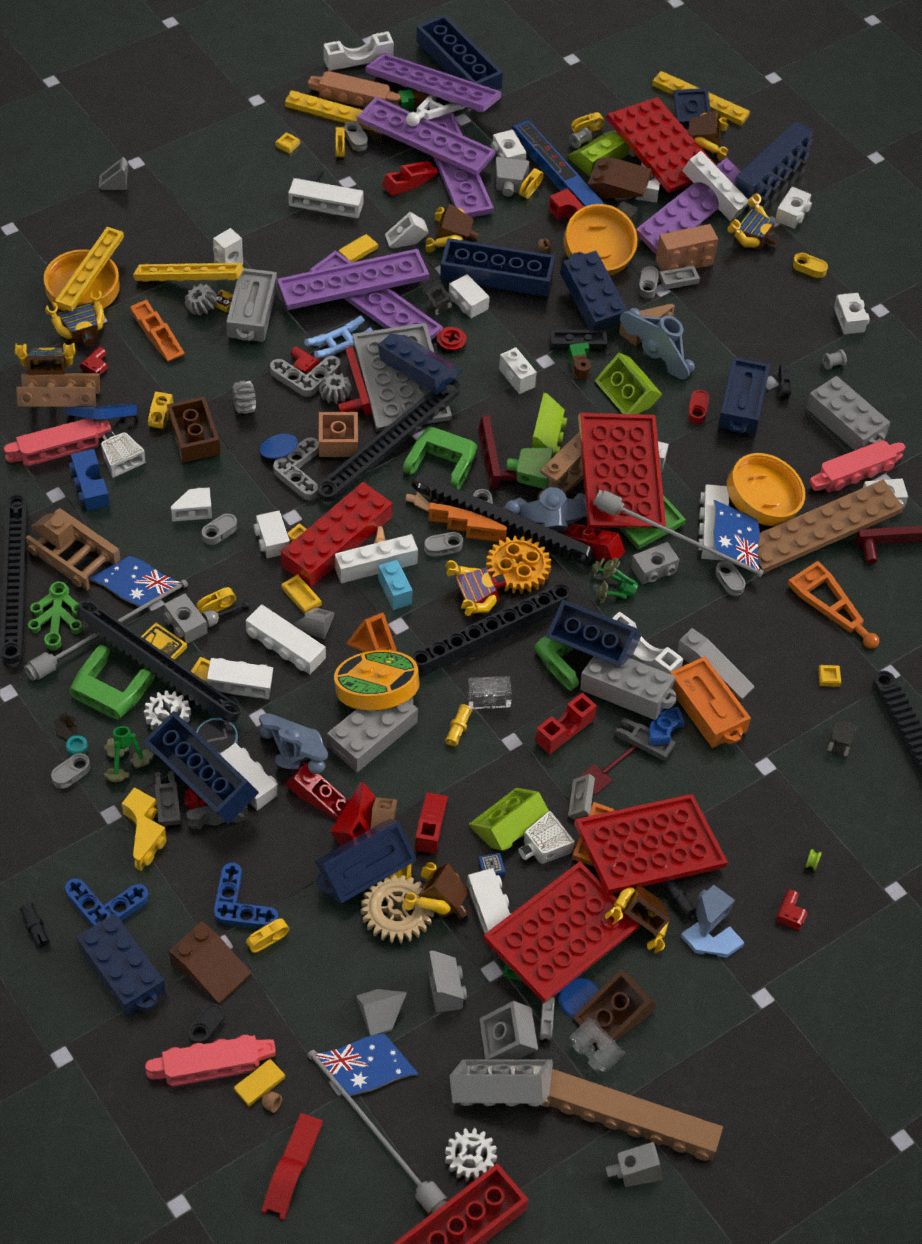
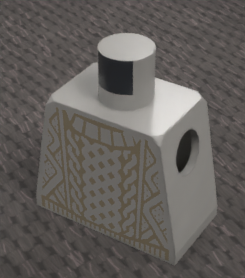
(636, 1166)

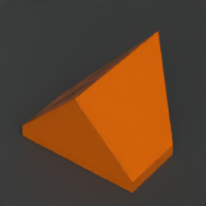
(372, 635)

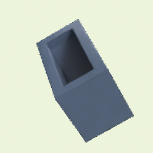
(712, 908)

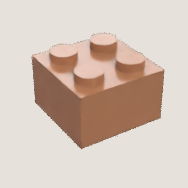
(338, 434)

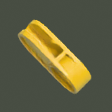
(587, 121)
(340, 141)
(531, 183)
(813, 267)
(216, 601)
(267, 935)

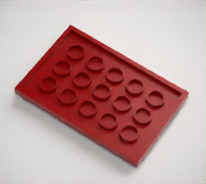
(657, 141)
(623, 459)
(650, 843)
(560, 932)

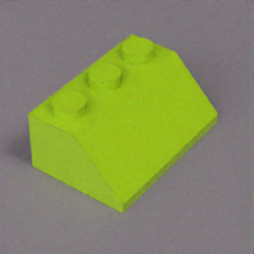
(605, 146)
(627, 385)
(549, 425)
(509, 818)

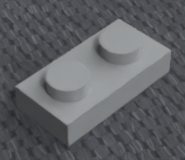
(679, 277)
(581, 796)

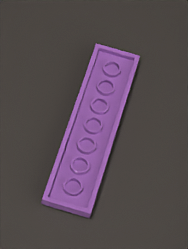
(433, 82)
(426, 136)
(463, 187)
(686, 210)
(352, 279)
(383, 305)

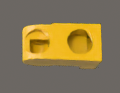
(158, 411)

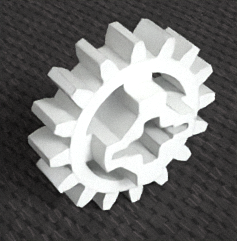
(164, 706)
(472, 1144)

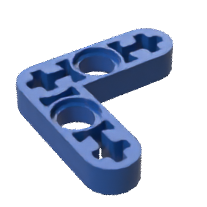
(104, 411)
(231, 905)
(106, 910)

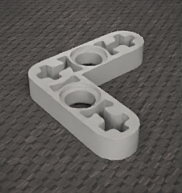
(303, 379)
(292, 469)

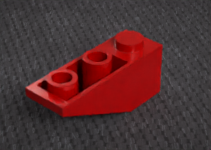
(603, 542)
(317, 792)
(355, 817)
(430, 823)

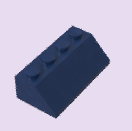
(417, 362)
(594, 633)

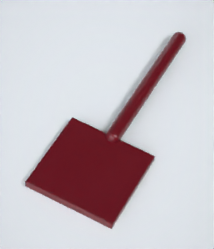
(601, 778)

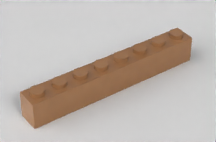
(633, 1115)

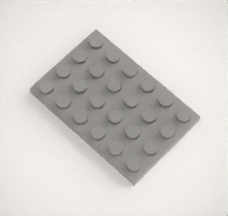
(388, 389)

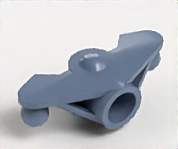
(660, 339)
(551, 509)
(294, 743)

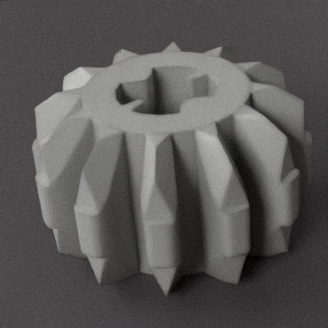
(200, 299)
(335, 388)
(244, 397)

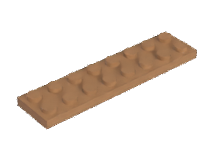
(826, 525)

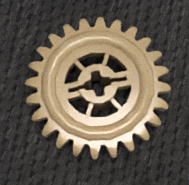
(399, 921)

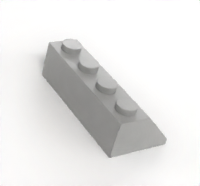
(501, 1081)

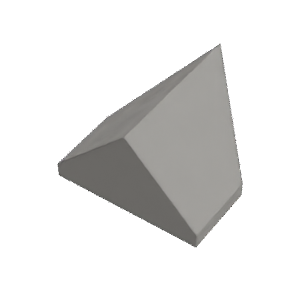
(115, 177)
(315, 622)
(380, 1009)

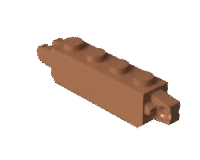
(351, 89)

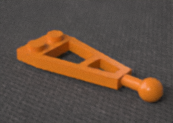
(815, 576)

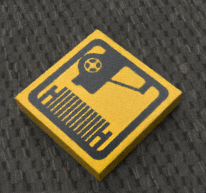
(165, 641)

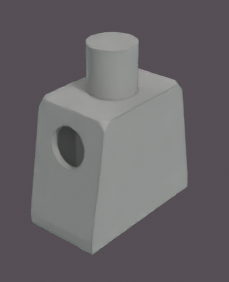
(510, 174)

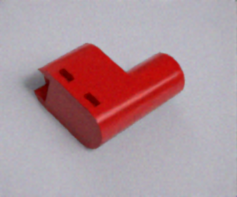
(304, 361)
(93, 362)
(789, 913)

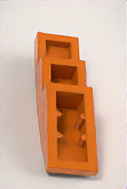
(157, 331)
(463, 520)

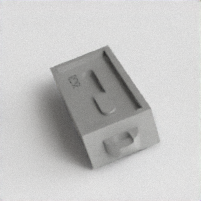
(252, 305)
(847, 414)
(630, 686)
(370, 732)

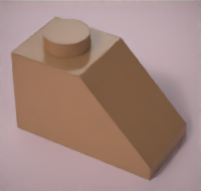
(55, 529)
(382, 811)

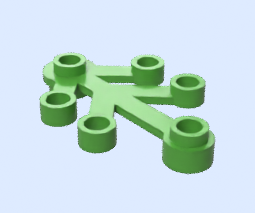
(55, 612)

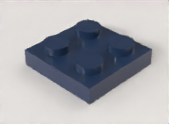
(690, 103)

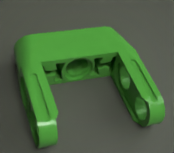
(445, 446)
(550, 654)
(102, 696)

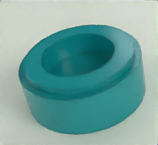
(76, 744)

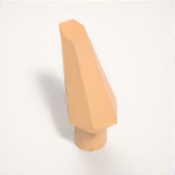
(418, 500)
(380, 537)

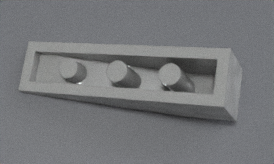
(695, 646)

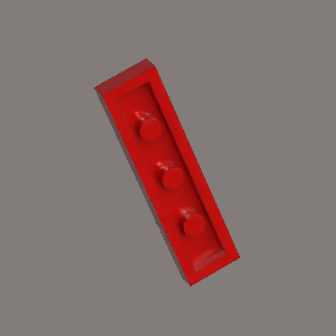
(363, 401)

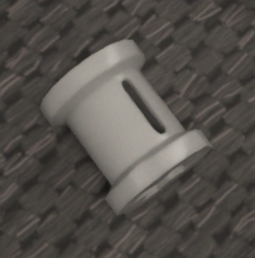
(580, 138)
(834, 359)

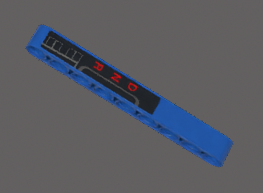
(553, 163)

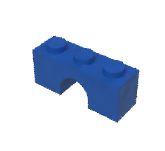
(93, 492)

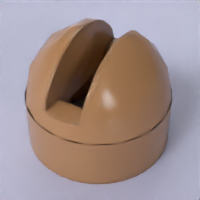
(541, 246)
(271, 1101)

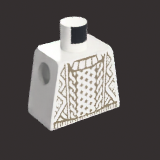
(121, 453)
(546, 840)

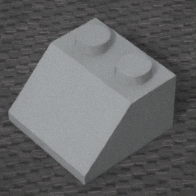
(445, 982)
(508, 1032)

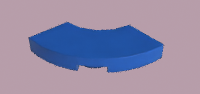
(663, 726)

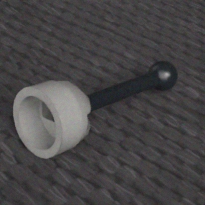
(212, 616)

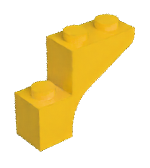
(149, 834)

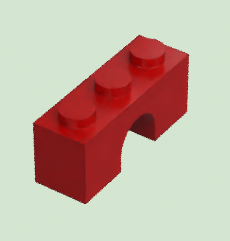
(564, 204)
(554, 732)

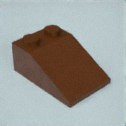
(618, 179)
(209, 963)
(618, 1006)

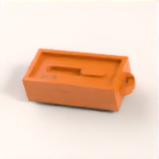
(710, 703)

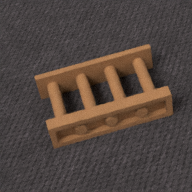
(58, 390)
(565, 467)
(91, 542)

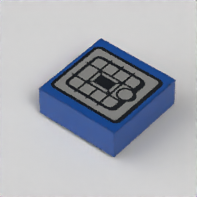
(492, 861)

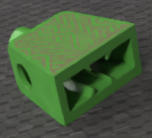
(529, 466)

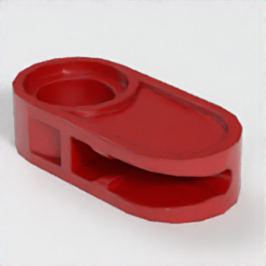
(698, 403)

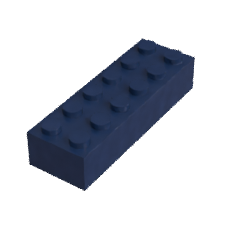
(457, 53)
(775, 162)
(498, 267)
(201, 767)

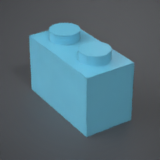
(395, 584)

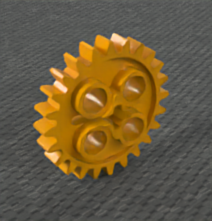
(519, 559)

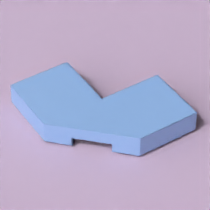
(721, 945)

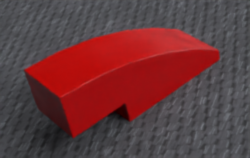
(409, 177)

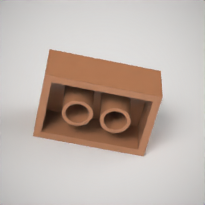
(687, 248)

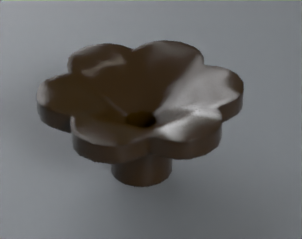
(66, 726)

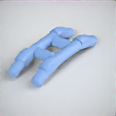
(328, 338)

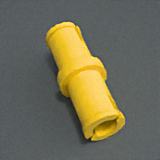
(458, 725)

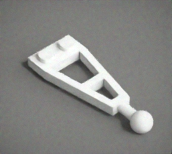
(436, 110)

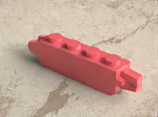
(56, 441)
(857, 466)
(210, 1060)

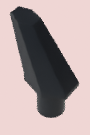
(316, 178)

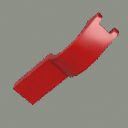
(291, 1165)

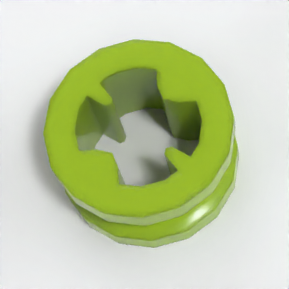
(813, 859)

